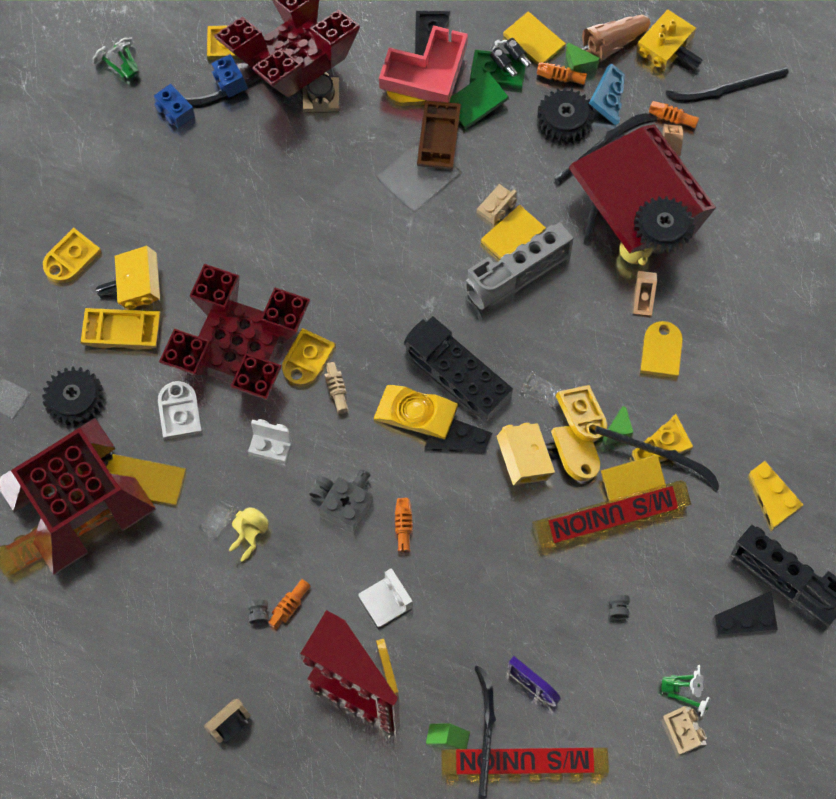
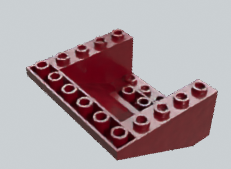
(633, 172)
(348, 673)

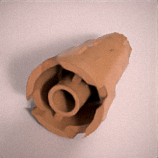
(612, 36)

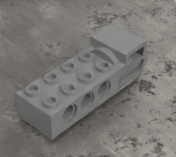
(493, 281)

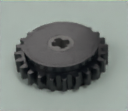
(565, 114)
(664, 224)
(82, 404)

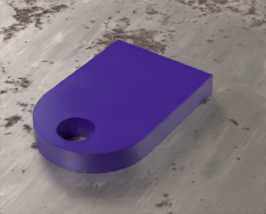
(532, 682)

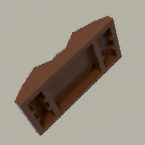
(438, 134)

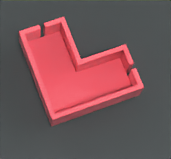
(426, 76)

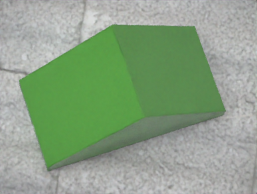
(581, 60)
(621, 425)
(447, 736)

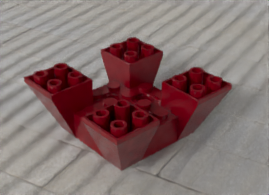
(296, 49)
(268, 329)
(60, 513)

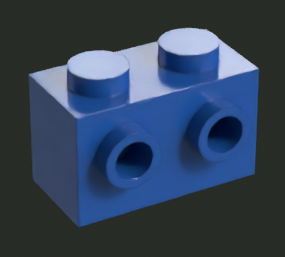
(229, 76)
(174, 106)

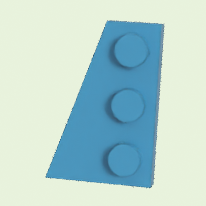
(608, 93)

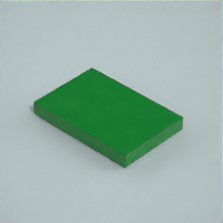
(483, 62)
(479, 99)

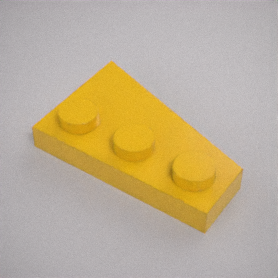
(668, 437)
(775, 495)

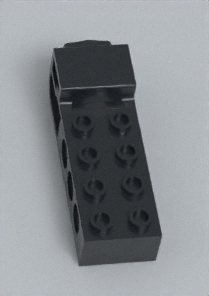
(457, 368)
(789, 576)

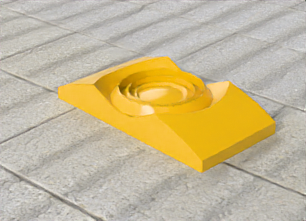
(120, 328)
(416, 411)

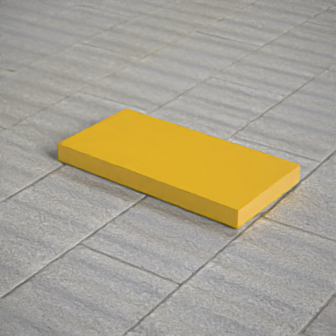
(158, 480)

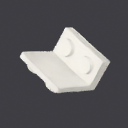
(270, 441)
(386, 599)

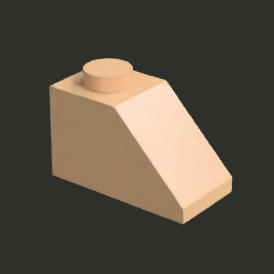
(674, 137)
(645, 293)

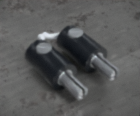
(514, 50)

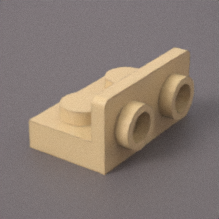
(497, 203)
(685, 729)

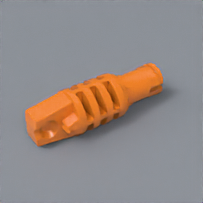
(561, 73)
(675, 115)
(403, 524)
(288, 604)

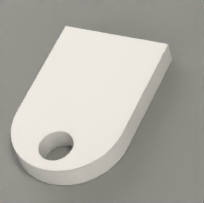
(178, 412)

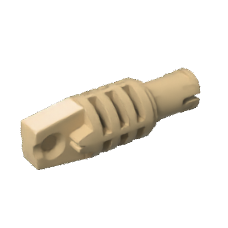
(336, 387)

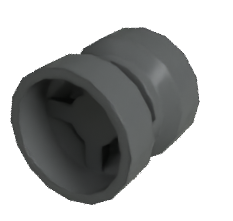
(321, 488)
(619, 606)
(258, 611)

